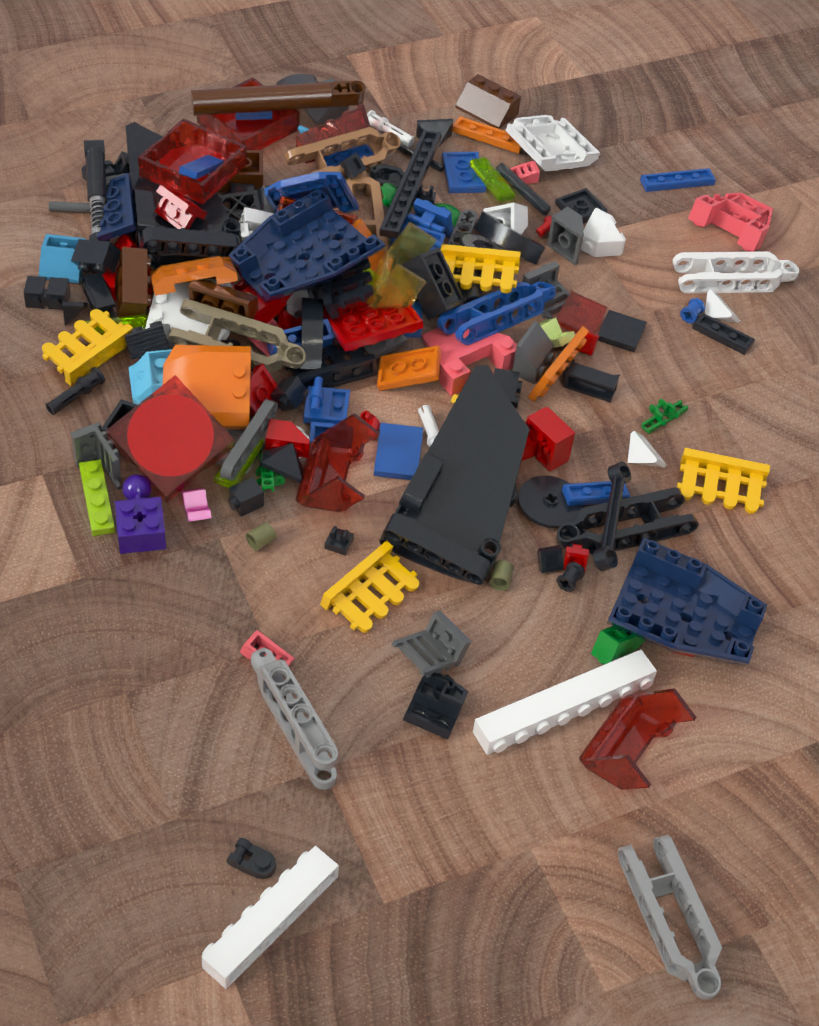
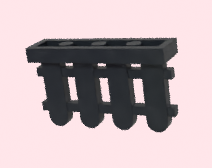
(339, 286)
(341, 370)

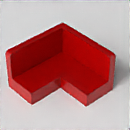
(552, 436)

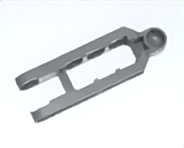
(310, 735)
(702, 976)

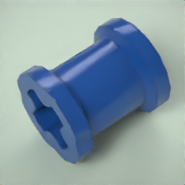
(695, 307)

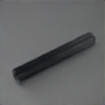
(523, 189)

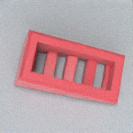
(526, 172)
(264, 642)

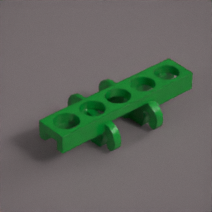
(658, 416)
(268, 478)

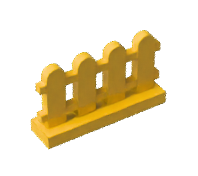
(486, 260)
(86, 357)
(726, 468)
(368, 570)

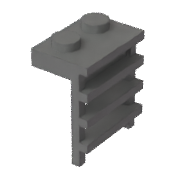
(549, 274)
(92, 444)
(436, 646)

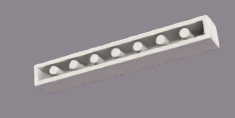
(563, 702)

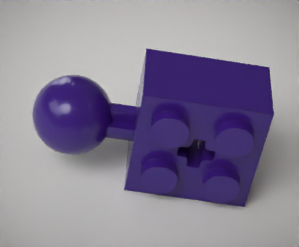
(139, 517)

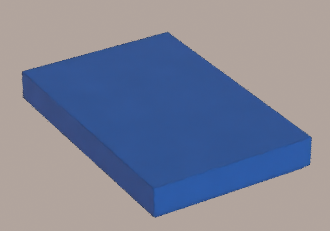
(460, 175)
(398, 451)

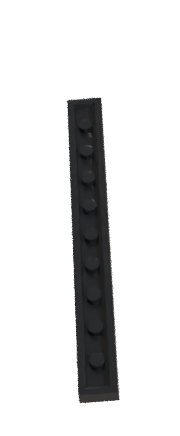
(410, 184)

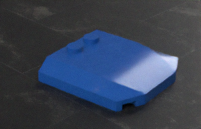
(329, 182)

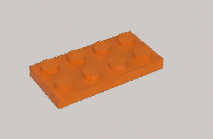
(559, 365)

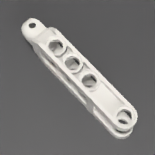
(712, 276)

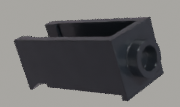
(98, 293)
(590, 381)

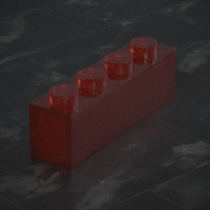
(345, 124)

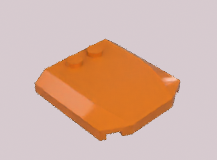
(168, 275)
(216, 378)

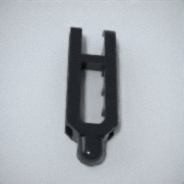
(647, 507)

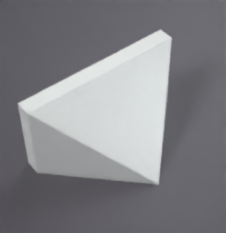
(719, 309)
(642, 452)

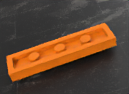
(486, 134)

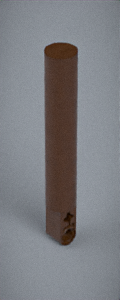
(277, 97)

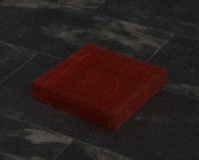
(580, 312)

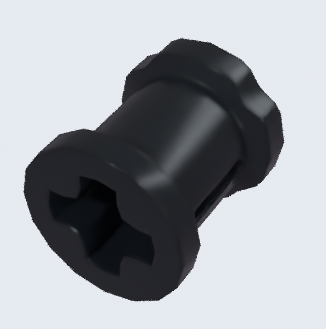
(569, 578)

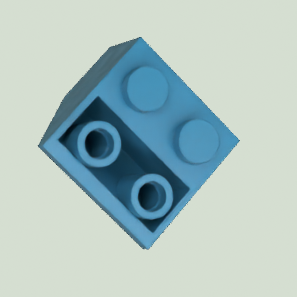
(57, 256)

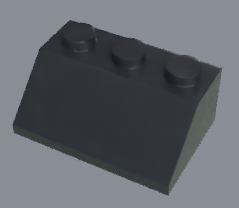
(441, 288)

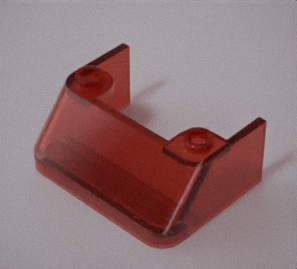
(328, 464)
(628, 733)

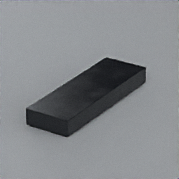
(723, 334)

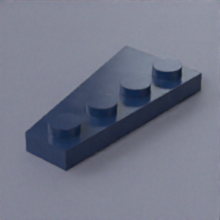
(119, 210)

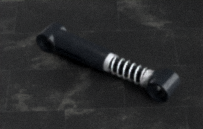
(96, 182)

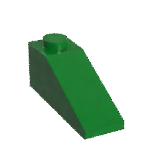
(614, 644)

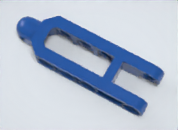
(484, 323)

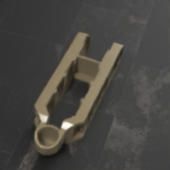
(219, 319)

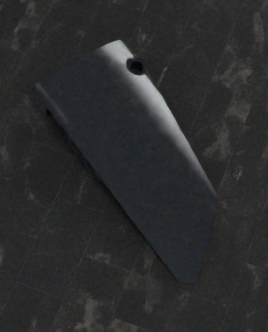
(164, 242)
(463, 485)

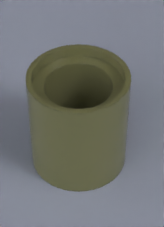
(260, 536)
(501, 575)

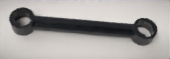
(606, 557)

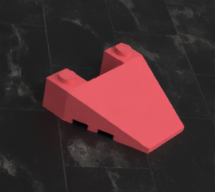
(735, 214)
(456, 356)

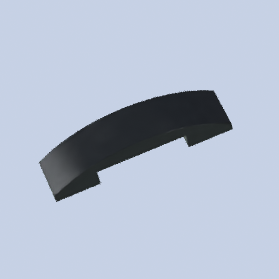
(509, 238)
(312, 332)

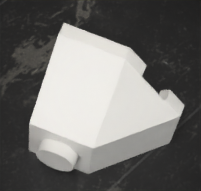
(511, 215)
(602, 236)

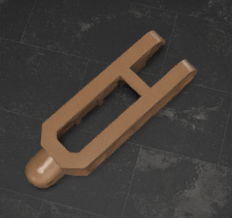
(380, 144)
(373, 191)

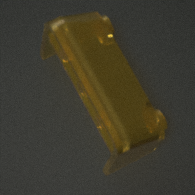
(393, 283)

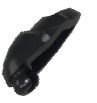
(386, 174)

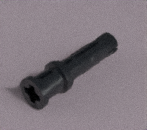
(82, 386)

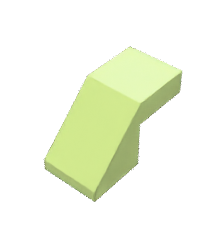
(555, 334)

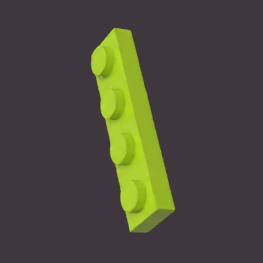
(96, 497)

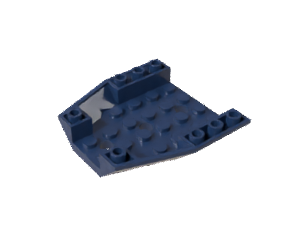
(275, 253)
(690, 590)

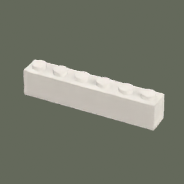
(269, 916)

